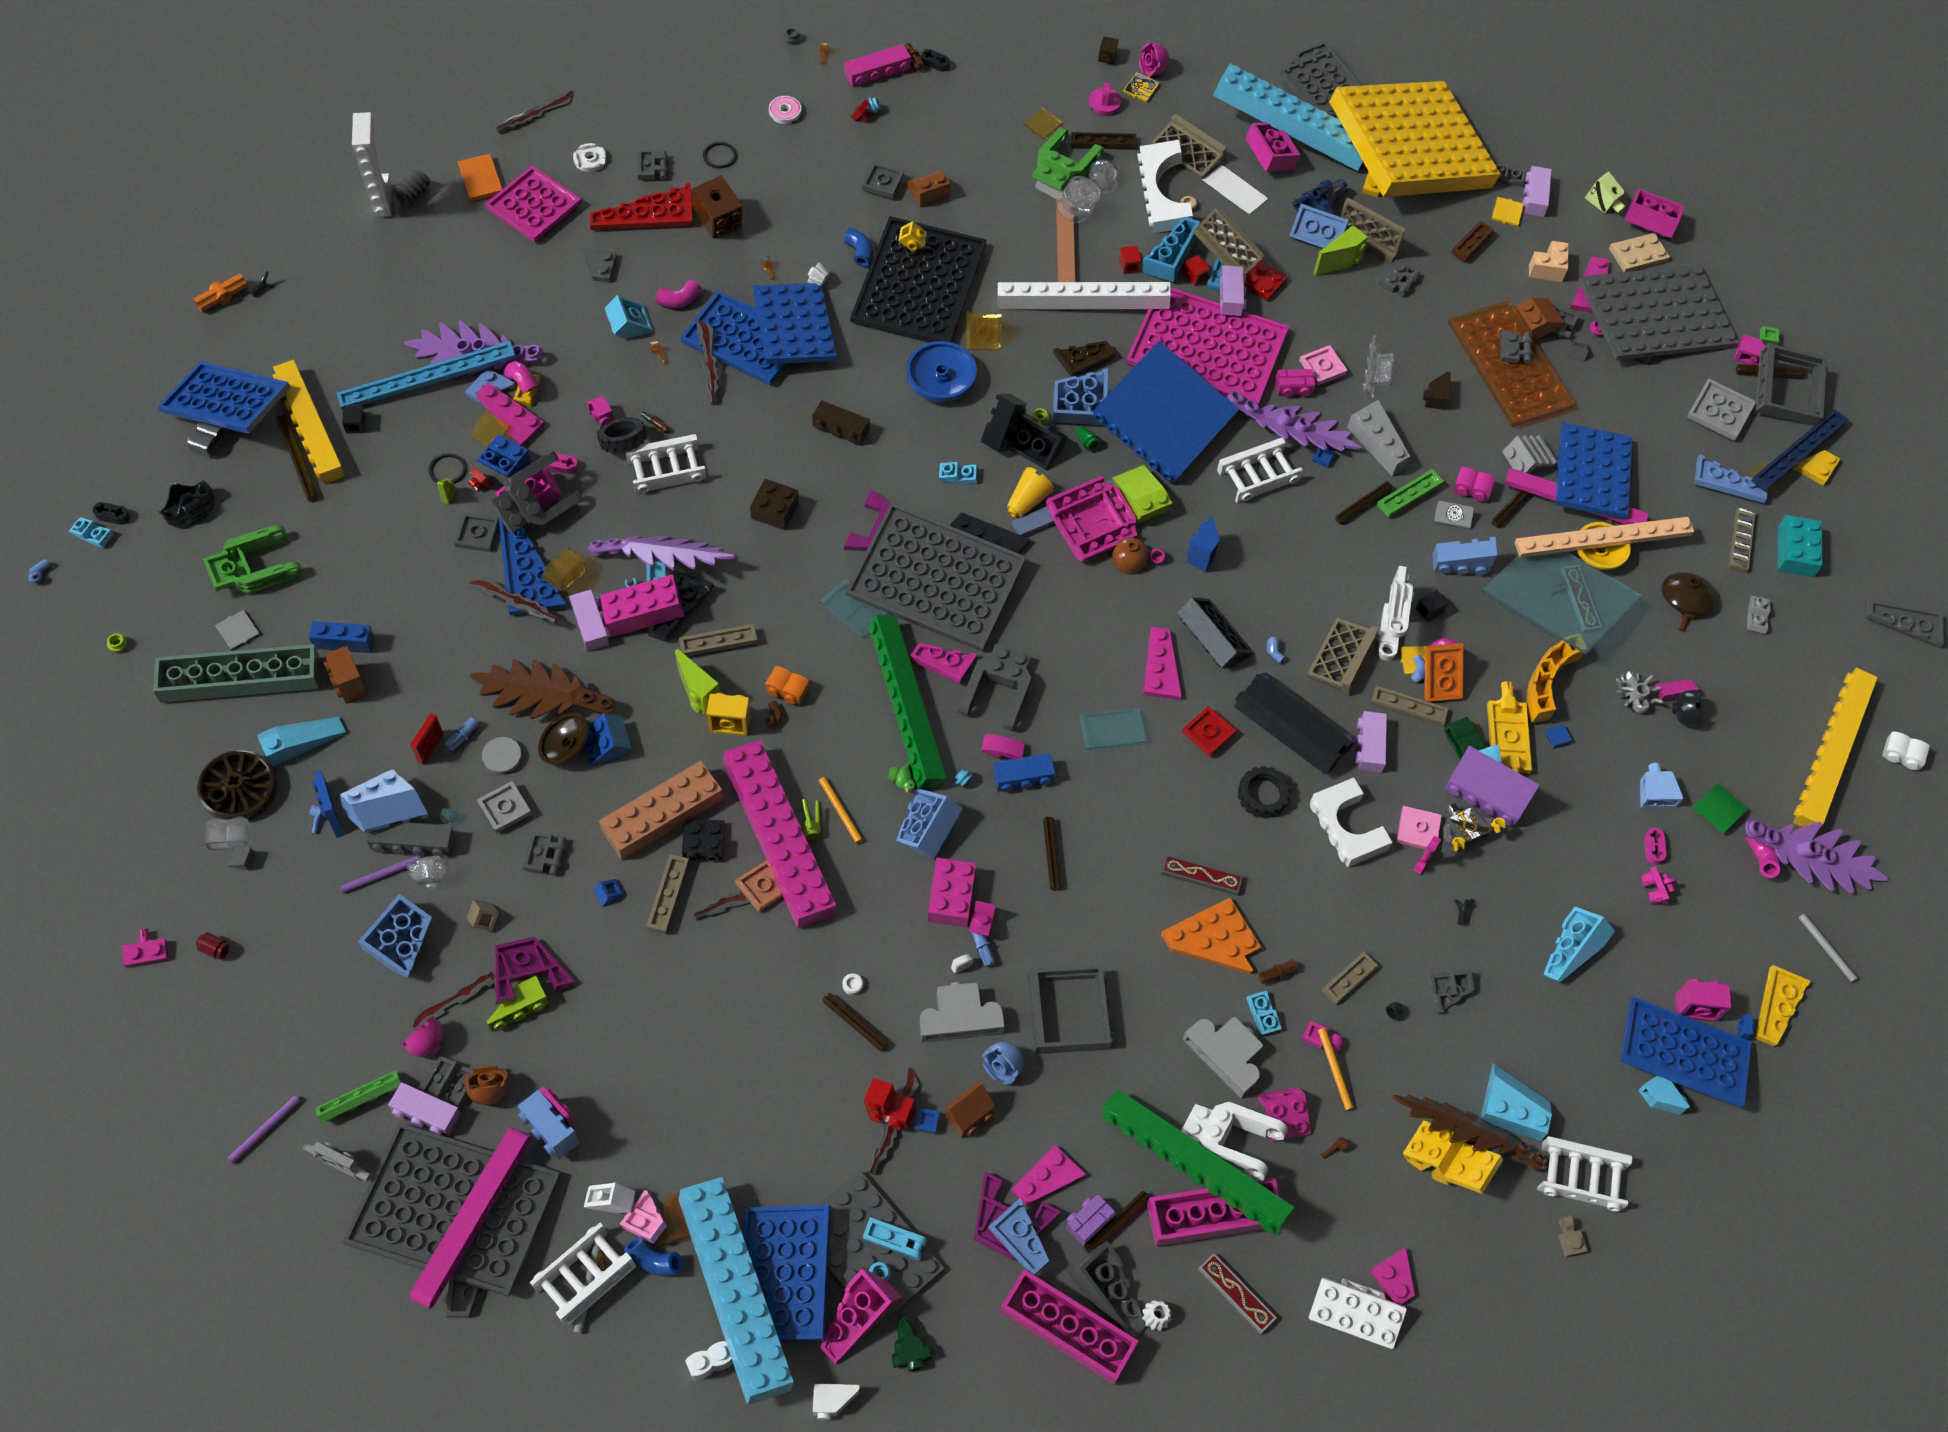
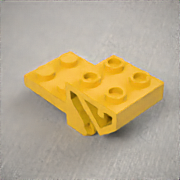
(1452, 1161)

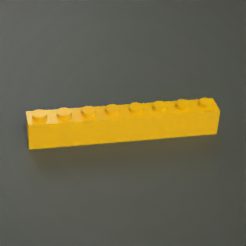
(309, 424)

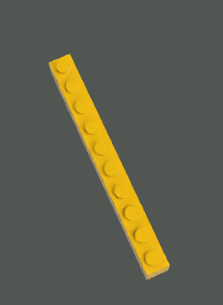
(1835, 749)

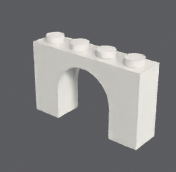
(1350, 847)

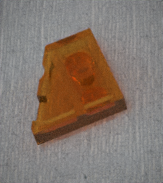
(675, 1221)

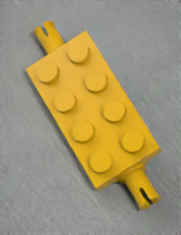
(1510, 730)

